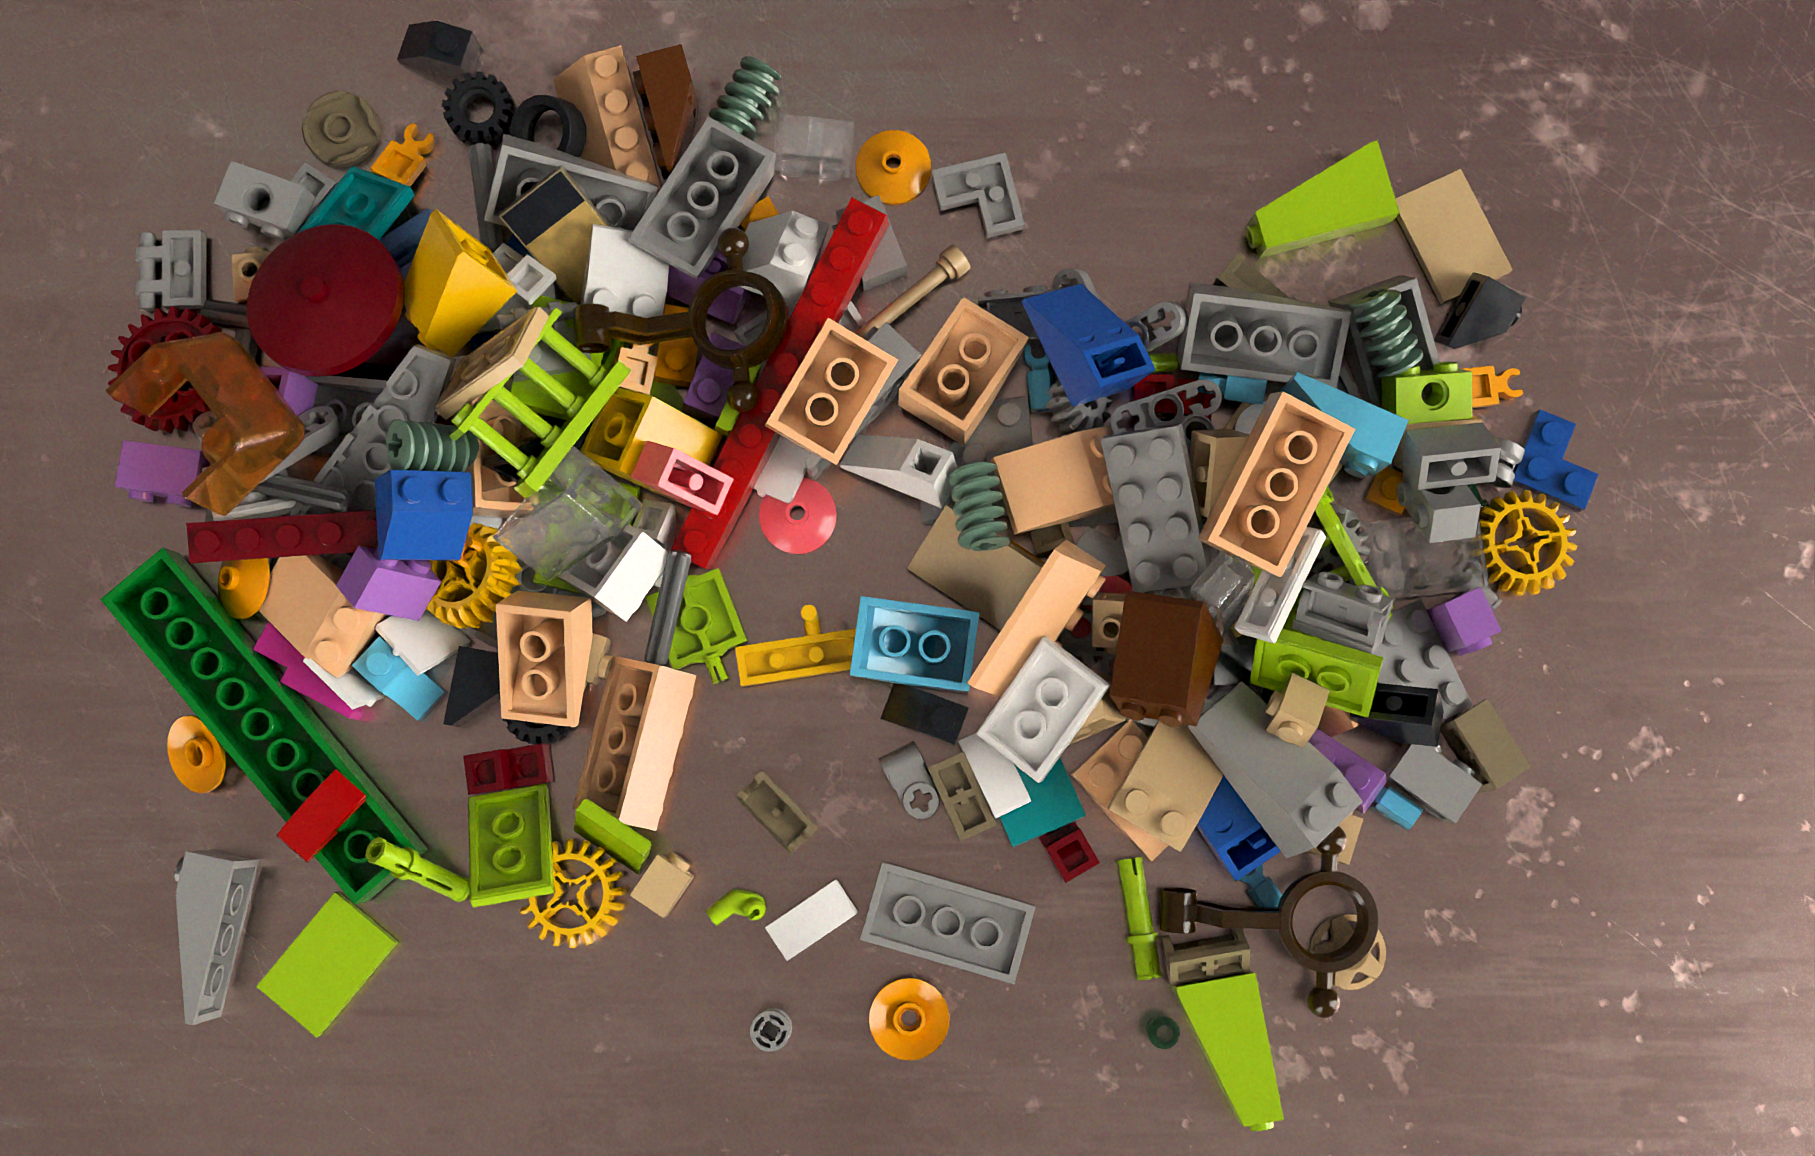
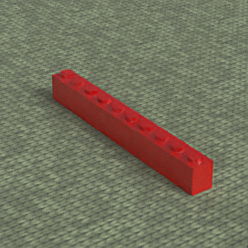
(750, 440)

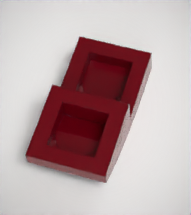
(508, 768)
(1069, 851)

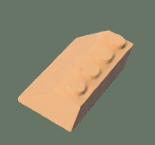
(609, 105)
(1276, 483)
(1043, 611)
(635, 740)

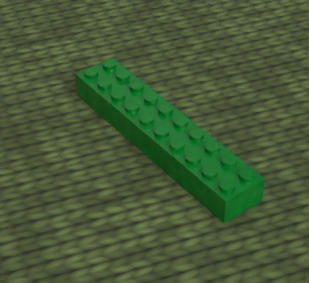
(252, 712)

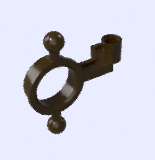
(597, 326)
(1182, 910)

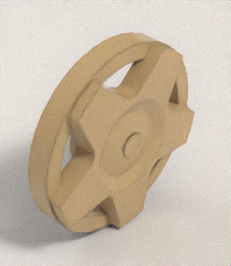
(1340, 934)

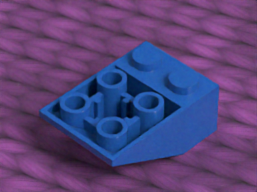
(1087, 344)
(1234, 833)

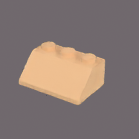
(831, 392)

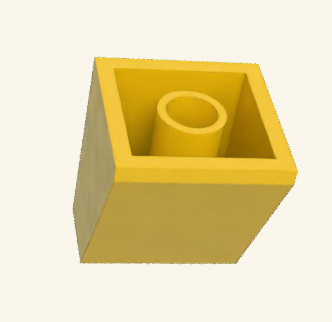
(452, 286)
(634, 418)

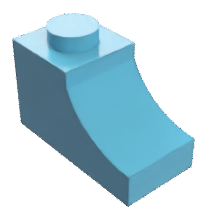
(398, 681)

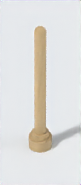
(950, 265)

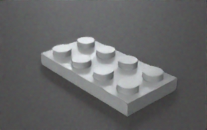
(1156, 507)
(948, 922)

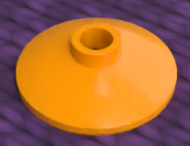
(893, 184)
(243, 586)
(195, 755)
(905, 1040)

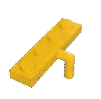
(797, 656)

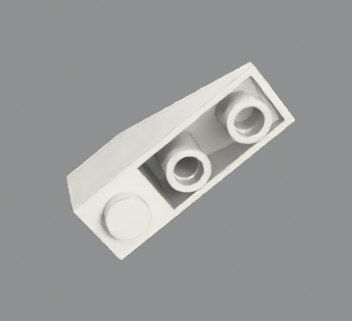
(903, 465)

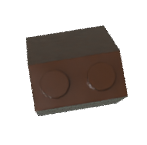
(1164, 658)

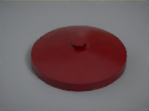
(325, 300)

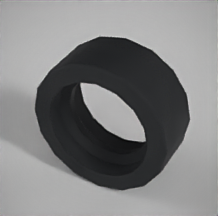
(572, 121)

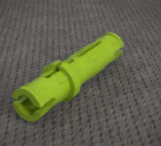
(407, 864)
(1139, 919)

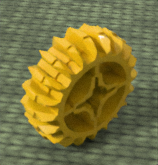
(1525, 558)
(471, 593)
(544, 914)

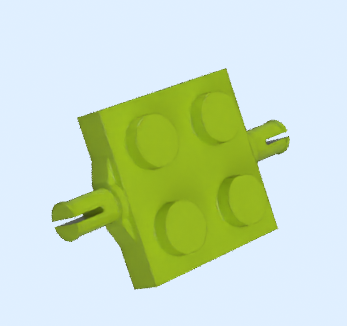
(705, 624)

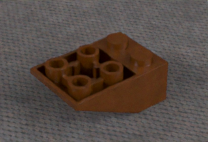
(667, 103)

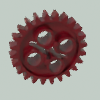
(164, 328)

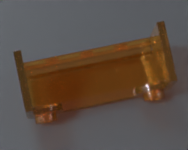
(254, 420)

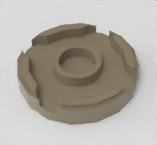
(341, 129)

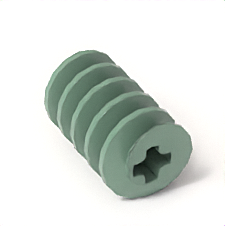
(745, 95)
(1389, 331)
(429, 447)
(975, 507)

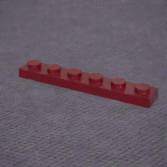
(281, 536)

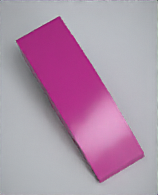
(298, 674)

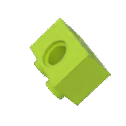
(1449, 397)

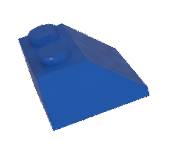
(422, 514)

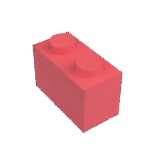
(682, 477)

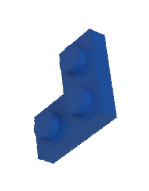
(1543, 463)

